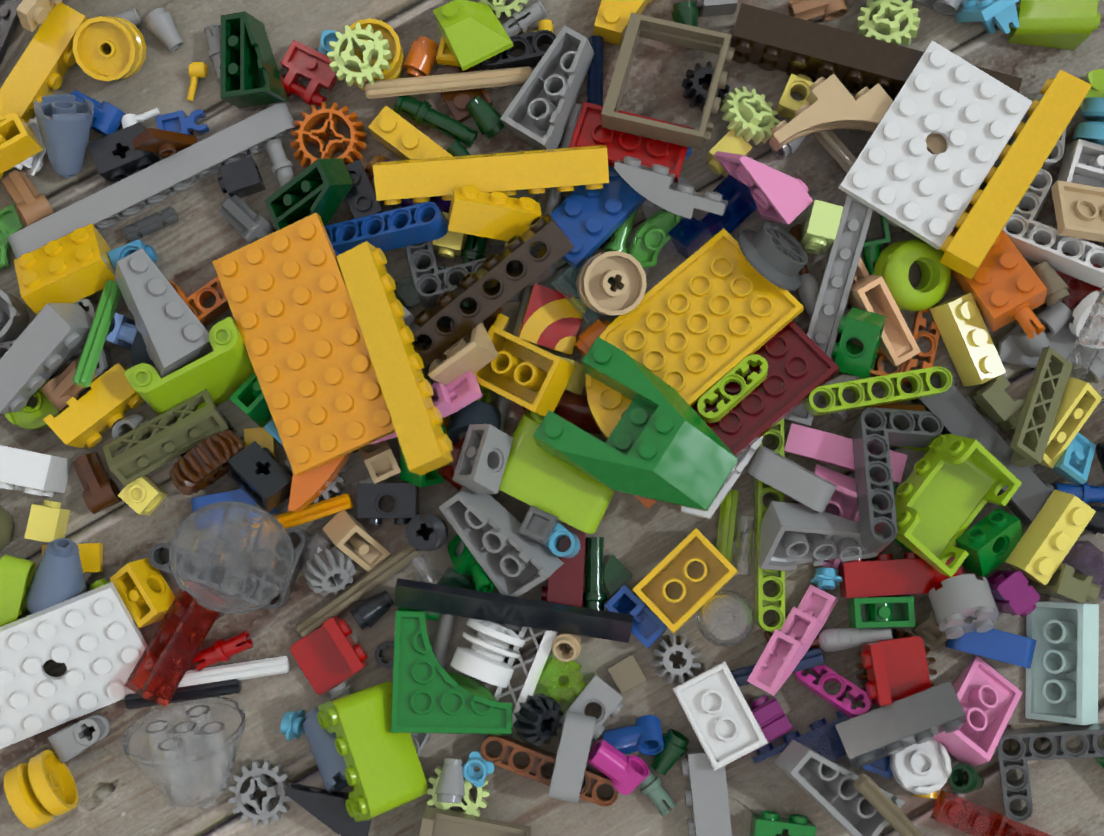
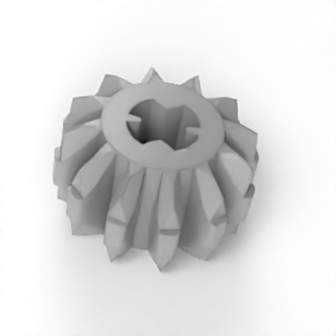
(329, 571)
(684, 653)

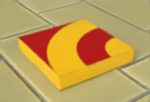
(549, 320)

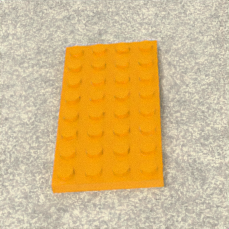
(305, 343)

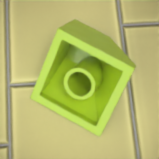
(471, 31)

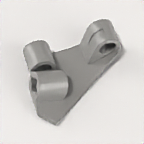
(1020, 350)

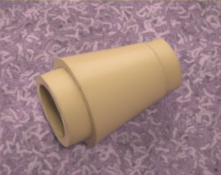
(566, 646)

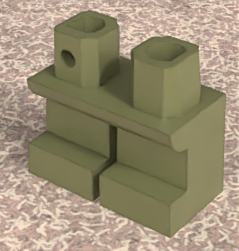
(997, 404)
(1069, 586)

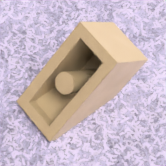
(355, 541)

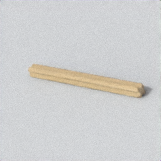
(447, 82)

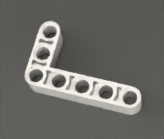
(1055, 245)

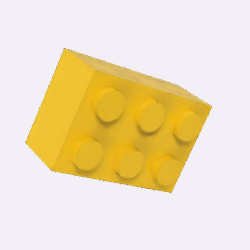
(65, 269)
(525, 373)
(685, 580)

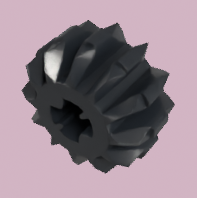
(694, 85)
(538, 719)

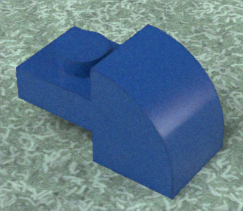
(646, 624)

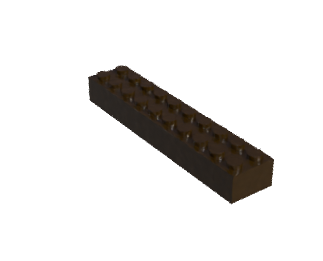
(819, 51)

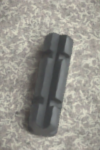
(150, 224)

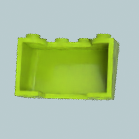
(1055, 23)
(946, 496)
(378, 762)

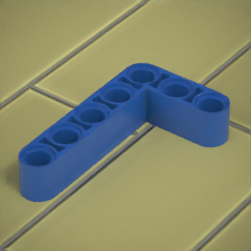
(390, 228)

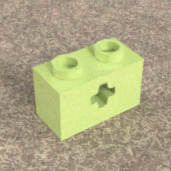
(820, 227)

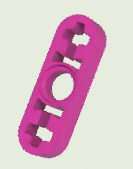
(855, 693)

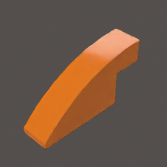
(313, 483)

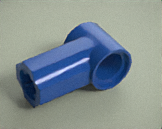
(106, 116)
(641, 737)

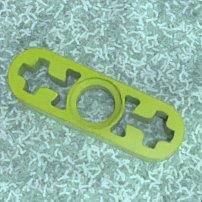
(732, 400)

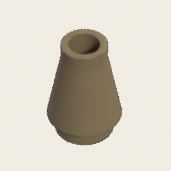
(1055, 285)

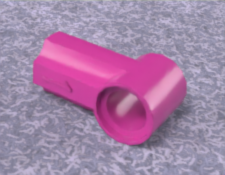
(624, 771)

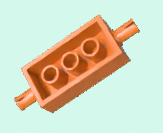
(1005, 287)

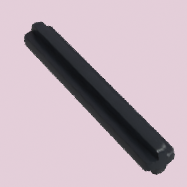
(189, 693)

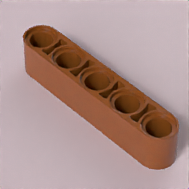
(537, 759)

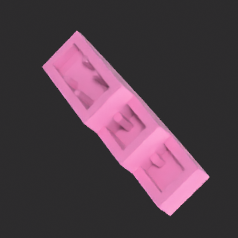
(452, 396)
(833, 450)
(792, 641)

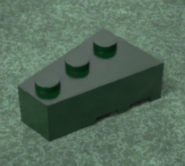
(247, 63)
(314, 190)

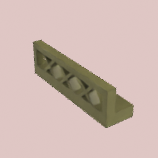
(1040, 408)
(165, 441)

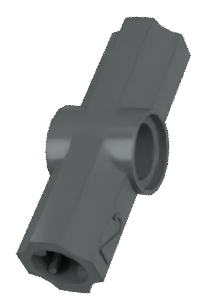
(247, 222)

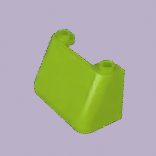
(218, 372)
(551, 483)

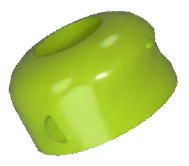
(894, 267)

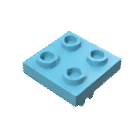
(989, 13)

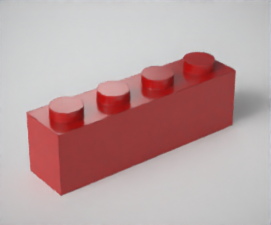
(890, 576)

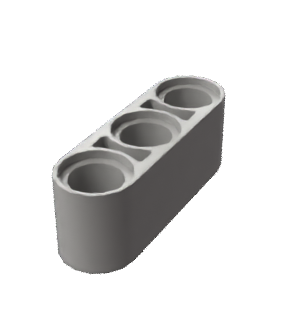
(791, 479)
(571, 757)

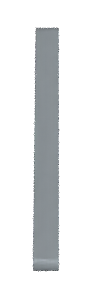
(160, 179)

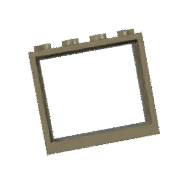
(675, 34)

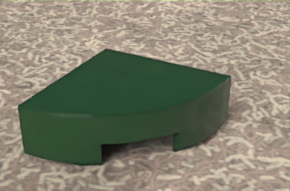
(615, 575)

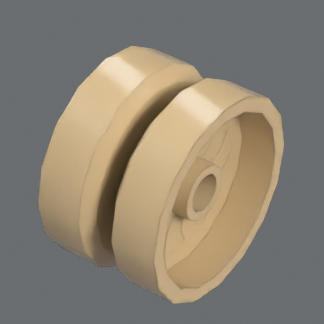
(628, 283)

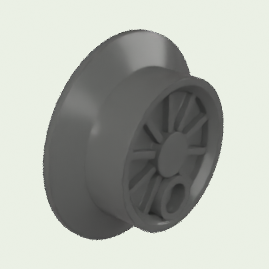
(774, 254)

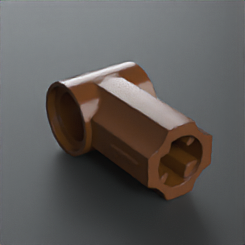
(99, 489)

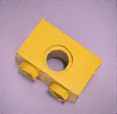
(143, 591)

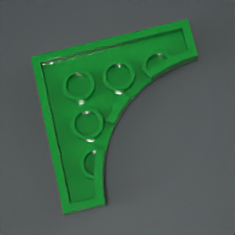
(428, 697)

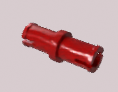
(223, 650)

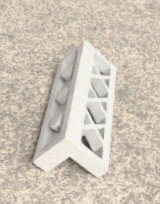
(535, 670)

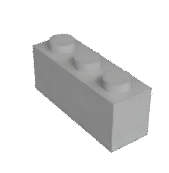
(706, 796)

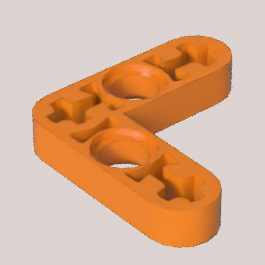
(918, 323)

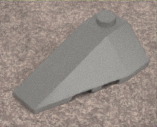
(801, 535)

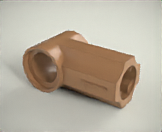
(817, 9)
(28, 203)
(62, 387)

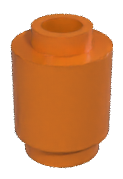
(421, 57)
(588, 337)

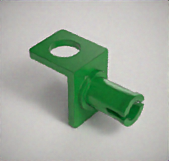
(871, 246)
(469, 565)

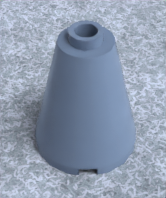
(65, 131)
(57, 577)
(322, 744)

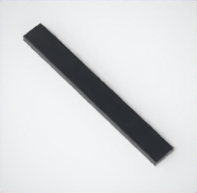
(513, 610)

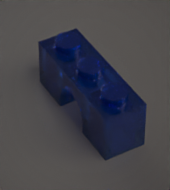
(692, 234)

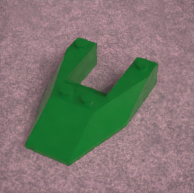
(657, 446)

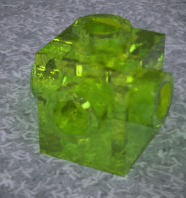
(562, 690)

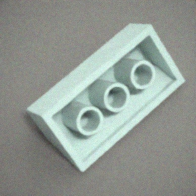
(1064, 663)

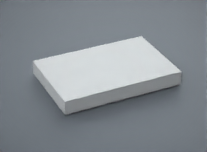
(720, 716)

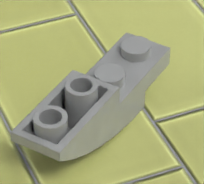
(657, 187)

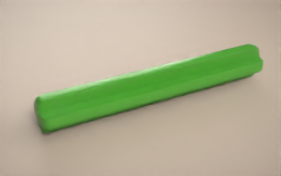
(97, 334)

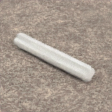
(238, 671)

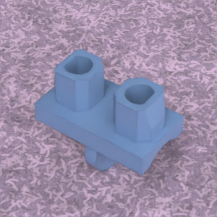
(122, 331)

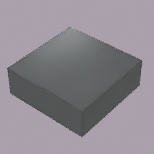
(538, 525)

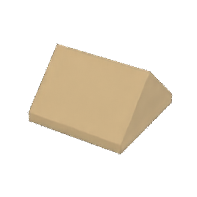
(467, 354)

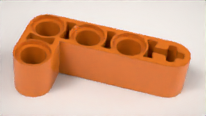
(197, 300)

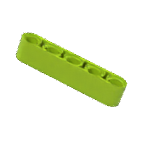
(890, 384)
(15, 582)

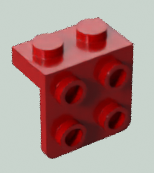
(329, 655)
(895, 669)

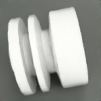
(488, 652)

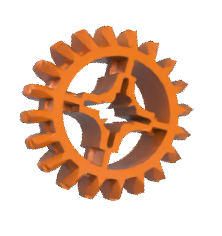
(330, 118)

